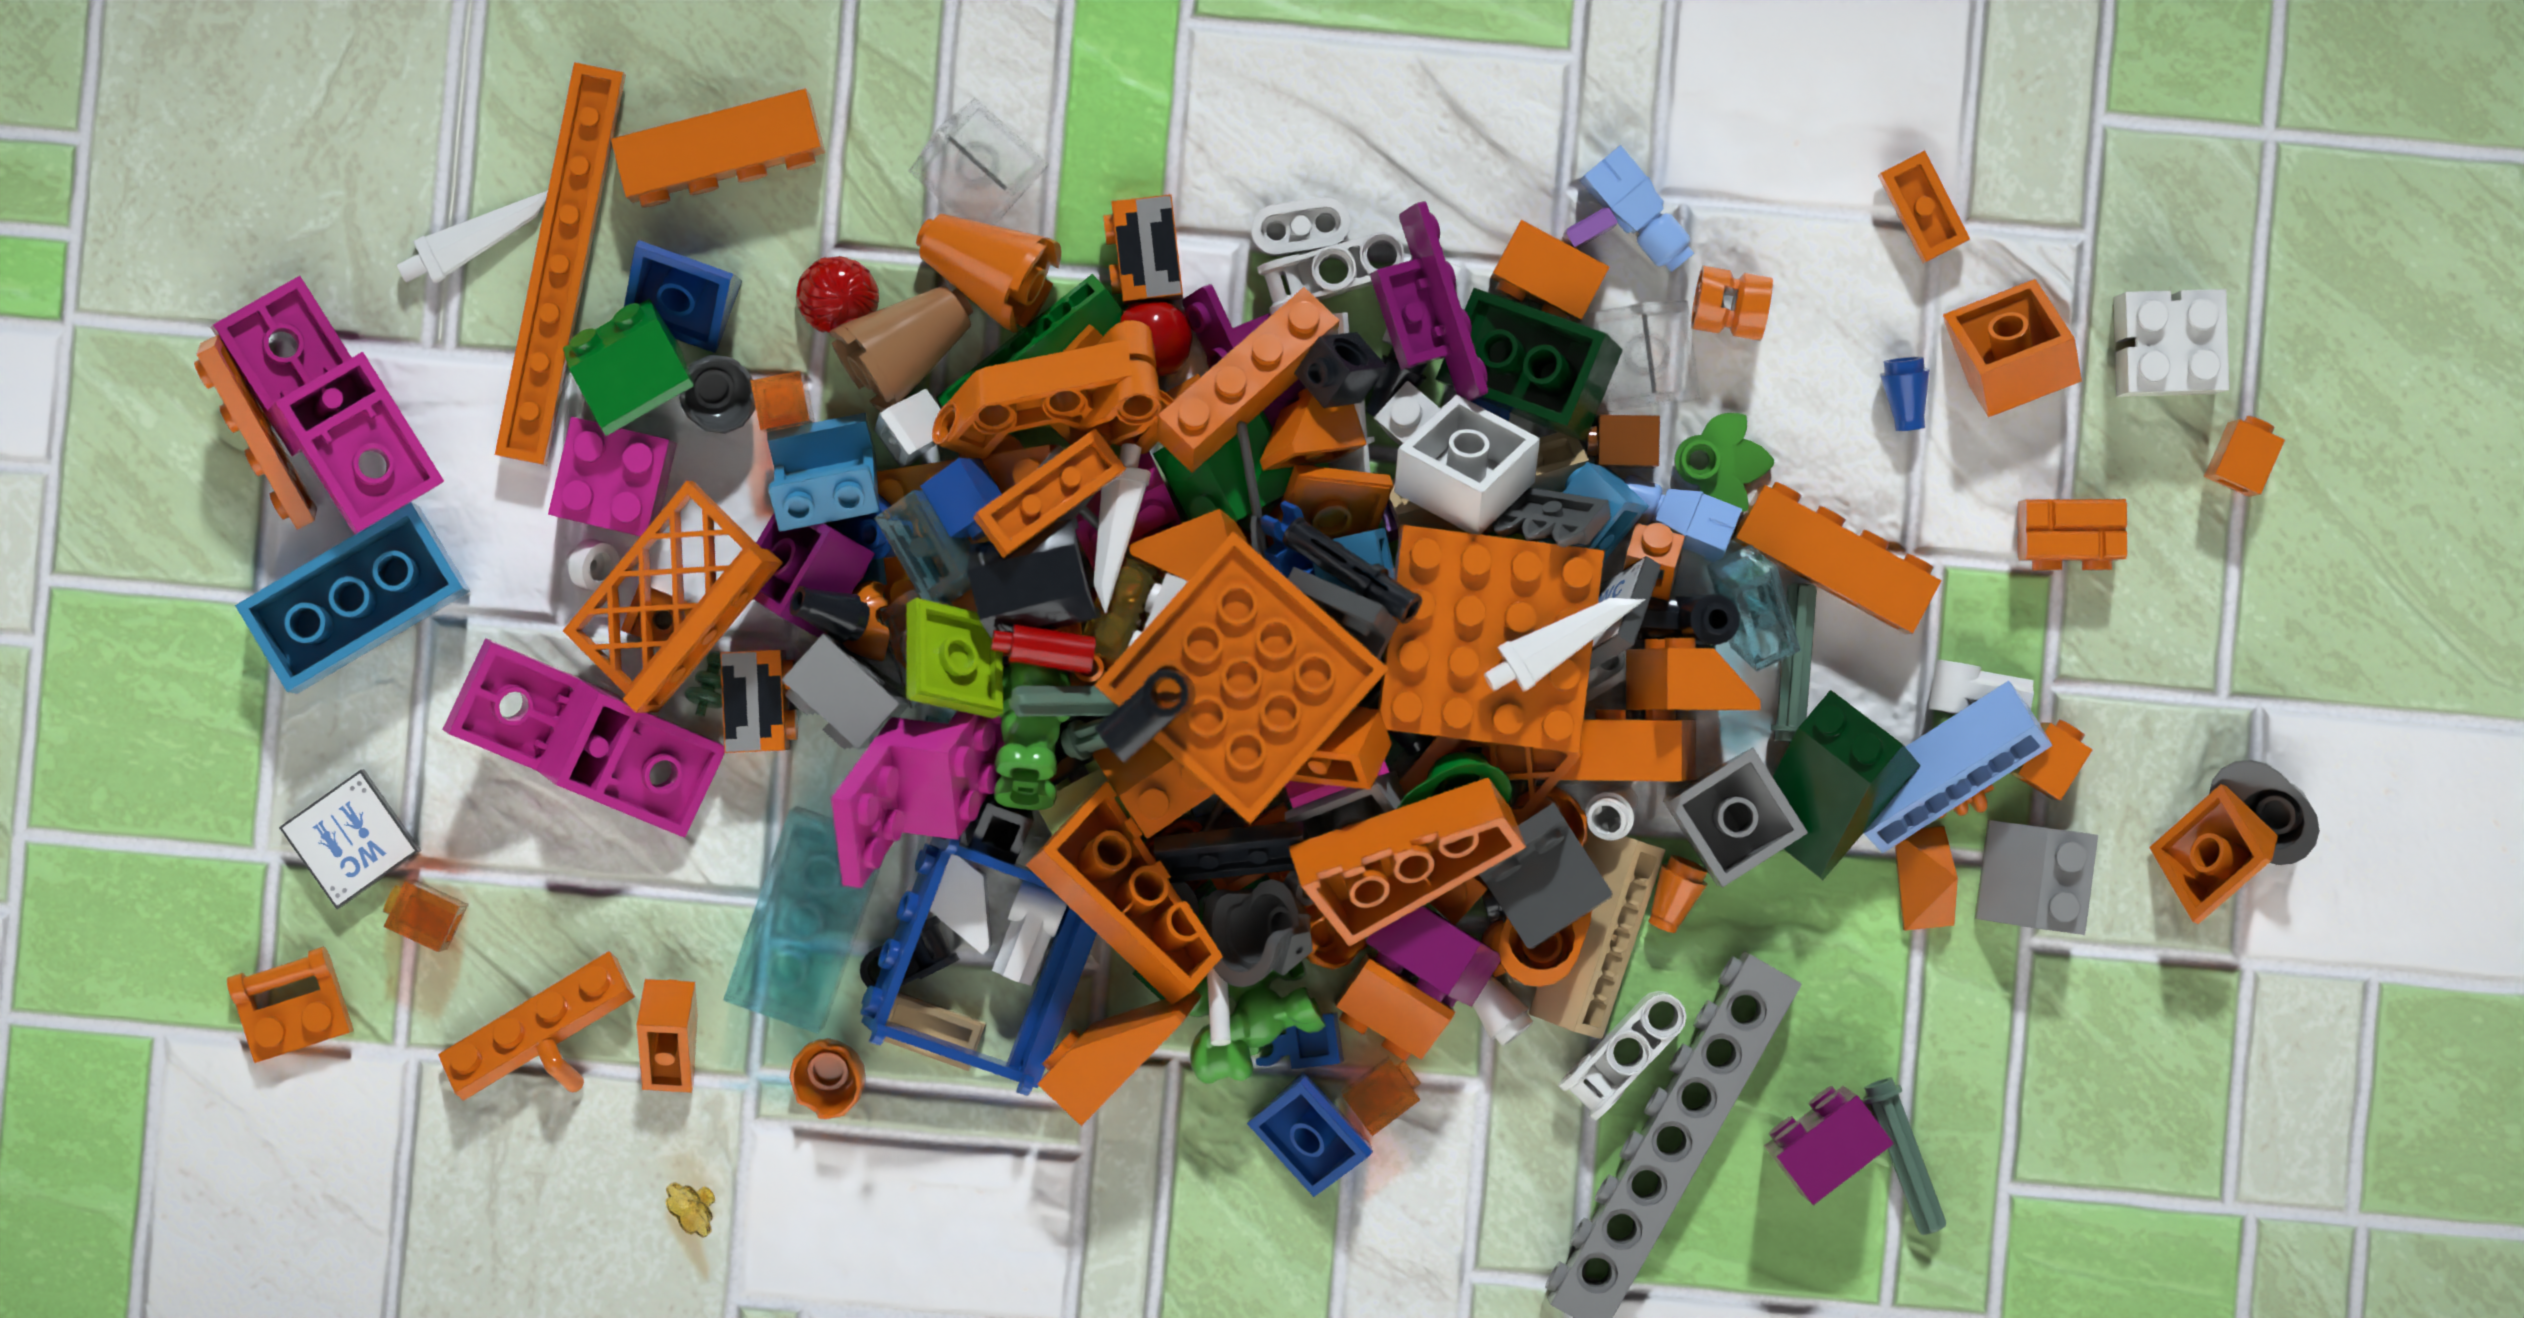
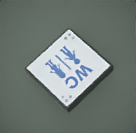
(1632, 583)
(350, 839)

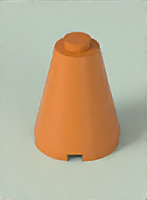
(991, 265)

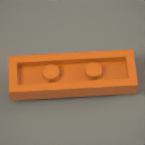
(1049, 493)

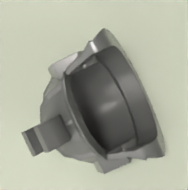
(1259, 929)

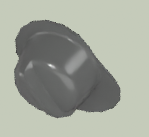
(2276, 804)

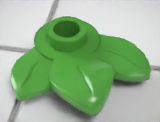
(1730, 459)

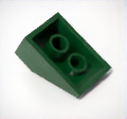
(1539, 363)
(1839, 780)

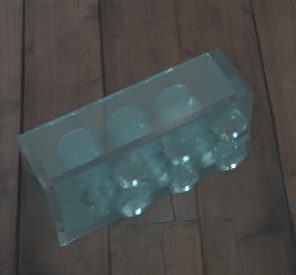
(800, 927)

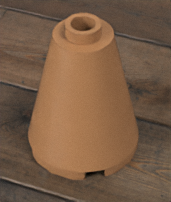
(901, 342)

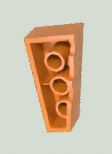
(1619, 749)
(1405, 857)
(1126, 895)

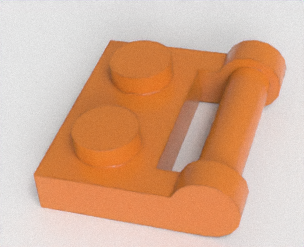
(294, 1021)

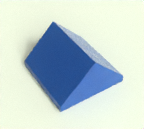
(686, 292)
(1310, 1135)

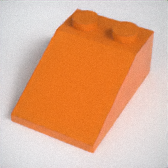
(1093, 1065)

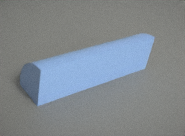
(1960, 762)

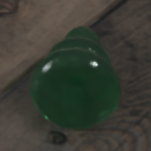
(705, 695)

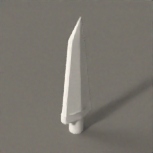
(457, 245)
(1117, 518)
(1543, 650)

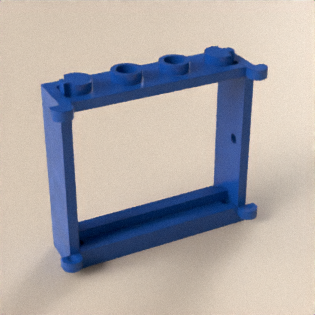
(1049, 998)

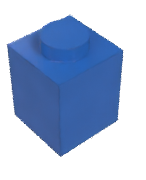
(959, 493)

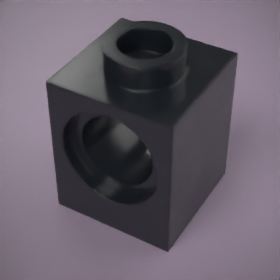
(1340, 369)

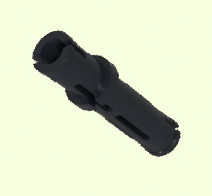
(1366, 579)

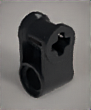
(921, 961)

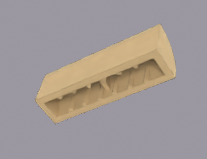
(1589, 991)

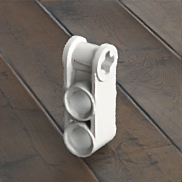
(1304, 269)
(1612, 1077)

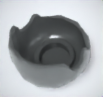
(720, 394)

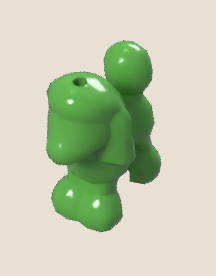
(1029, 742)
(1256, 1021)

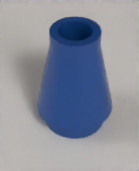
(1906, 390)

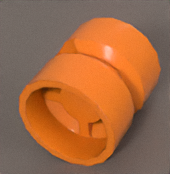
(1748, 307)

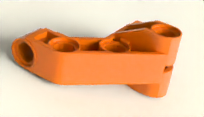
(1086, 388)

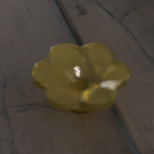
(691, 1208)

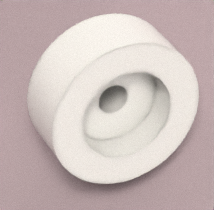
(591, 563)

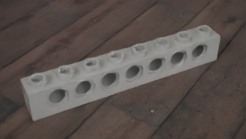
(1699, 1126)

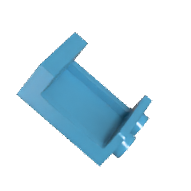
(823, 472)

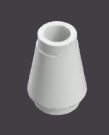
(1612, 813)
(1501, 1012)

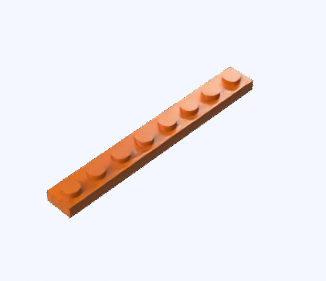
(560, 263)

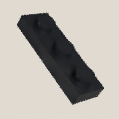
(1229, 851)

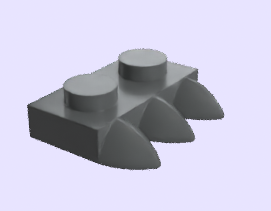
(1554, 516)

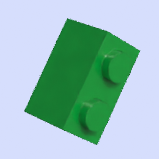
(627, 365)
(1222, 479)

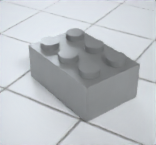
(843, 692)

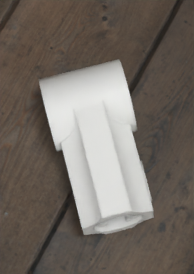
(1962, 684)
(1033, 922)

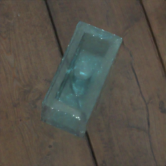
(925, 550)
(1755, 587)

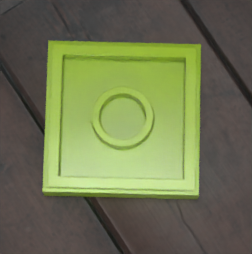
(952, 660)

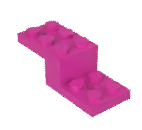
(327, 405)
(584, 738)
(913, 782)

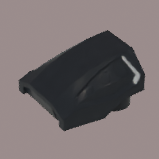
(1035, 584)

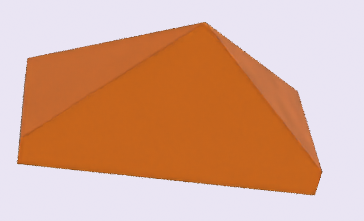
(1926, 879)

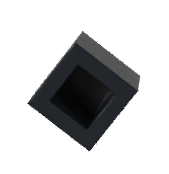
(999, 830)

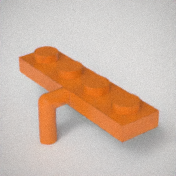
(265, 450)
(537, 1028)

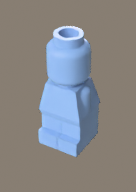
(1637, 207)
(1697, 516)

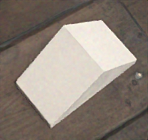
(908, 427)

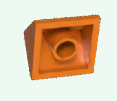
(2214, 851)

